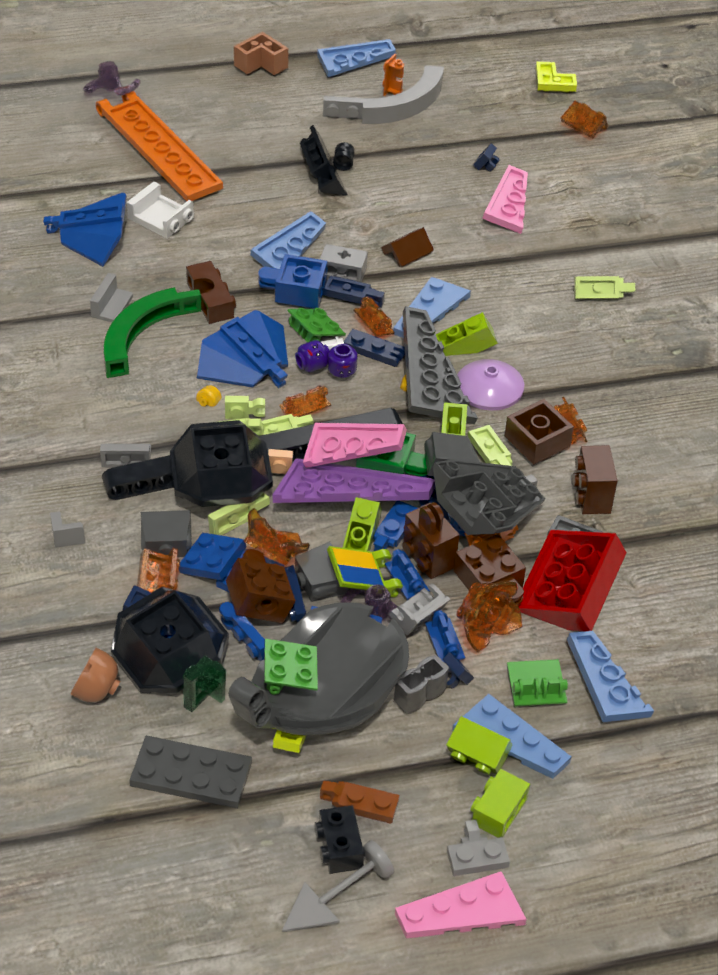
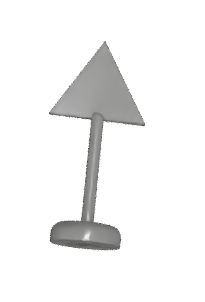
(311, 910)

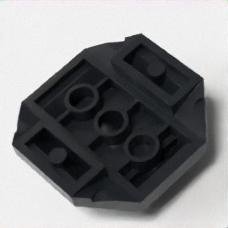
(220, 464)
(157, 661)

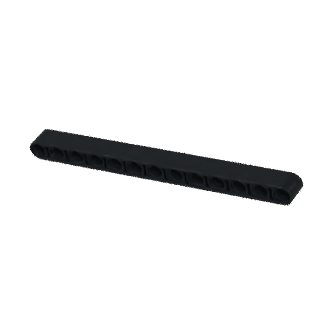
(156, 473)

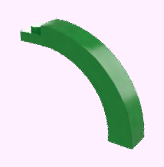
(140, 316)

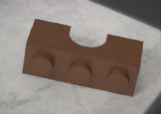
(215, 297)

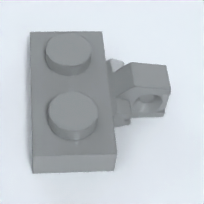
(477, 852)

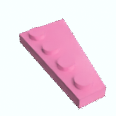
(508, 201)
(350, 441)
(461, 908)

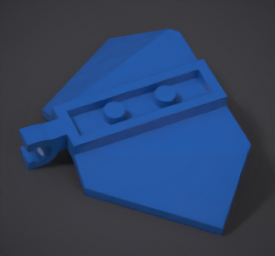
(91, 229)
(245, 352)

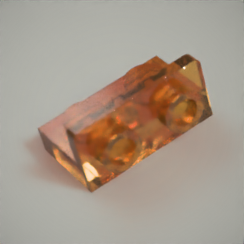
(584, 119)

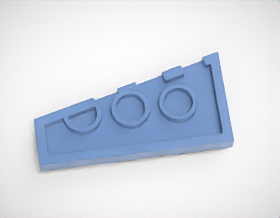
(349, 57)
(291, 240)
(437, 299)
(606, 681)

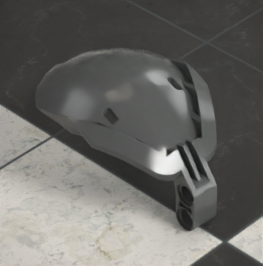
(355, 674)

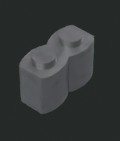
(421, 683)

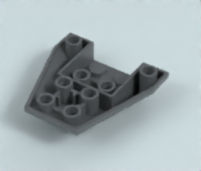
(484, 495)

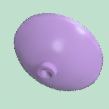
(491, 384)

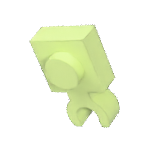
(240, 407)

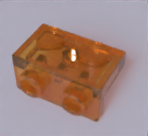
(158, 570)

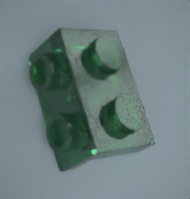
(204, 680)

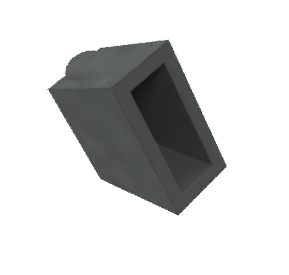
(447, 447)
(166, 531)
(317, 574)

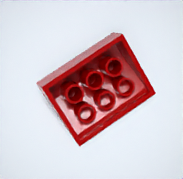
(572, 578)

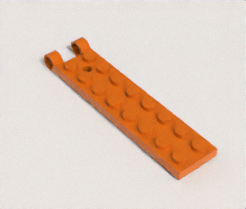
(161, 147)

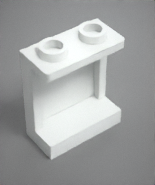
(158, 212)

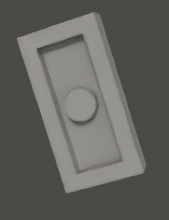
(108, 300)
(122, 454)

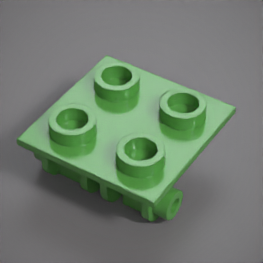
(313, 324)
(289, 665)
(537, 682)

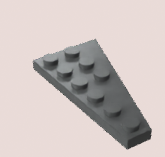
(428, 370)

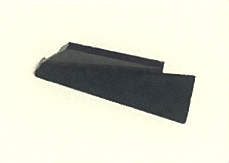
(321, 164)

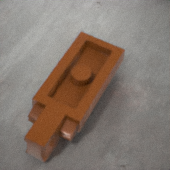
(366, 801)

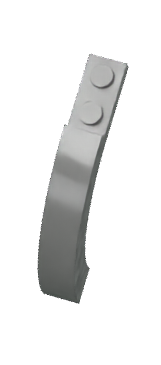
(392, 107)

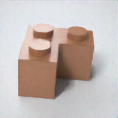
(261, 52)

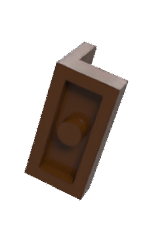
(409, 247)

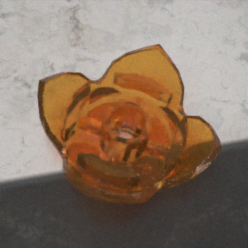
(274, 544)
(489, 611)

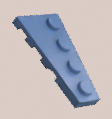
(528, 743)

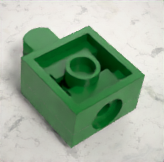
(402, 462)

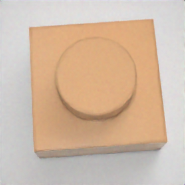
(280, 460)

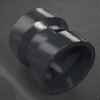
(343, 156)

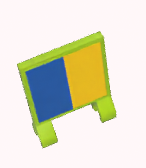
(361, 568)

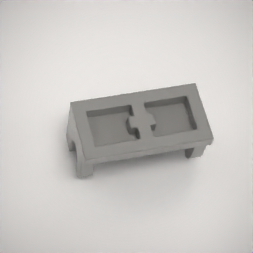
(419, 608)

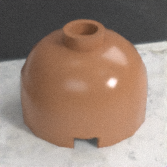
(97, 678)

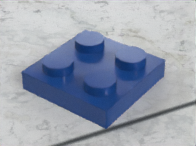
(212, 556)

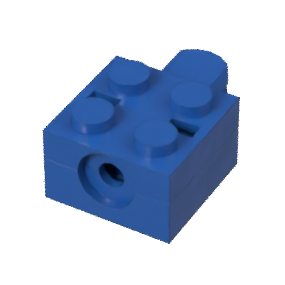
(297, 280)

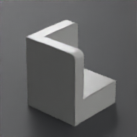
(66, 534)

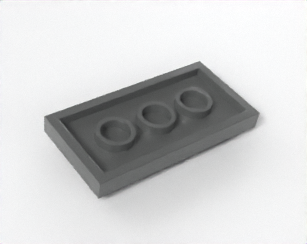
(191, 771)

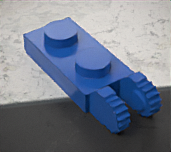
(242, 630)

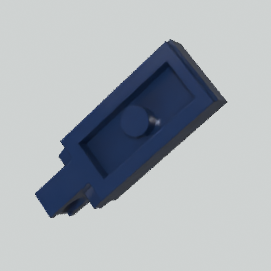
(351, 290)
(298, 609)

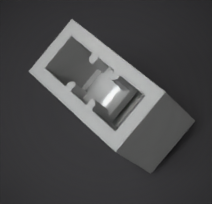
(345, 262)

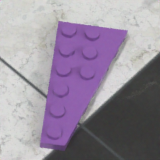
(345, 483)

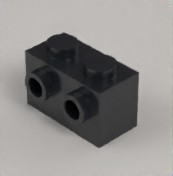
(340, 839)

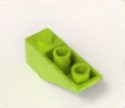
(468, 336)
(362, 524)

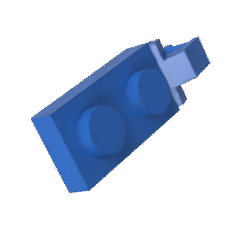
(392, 527)

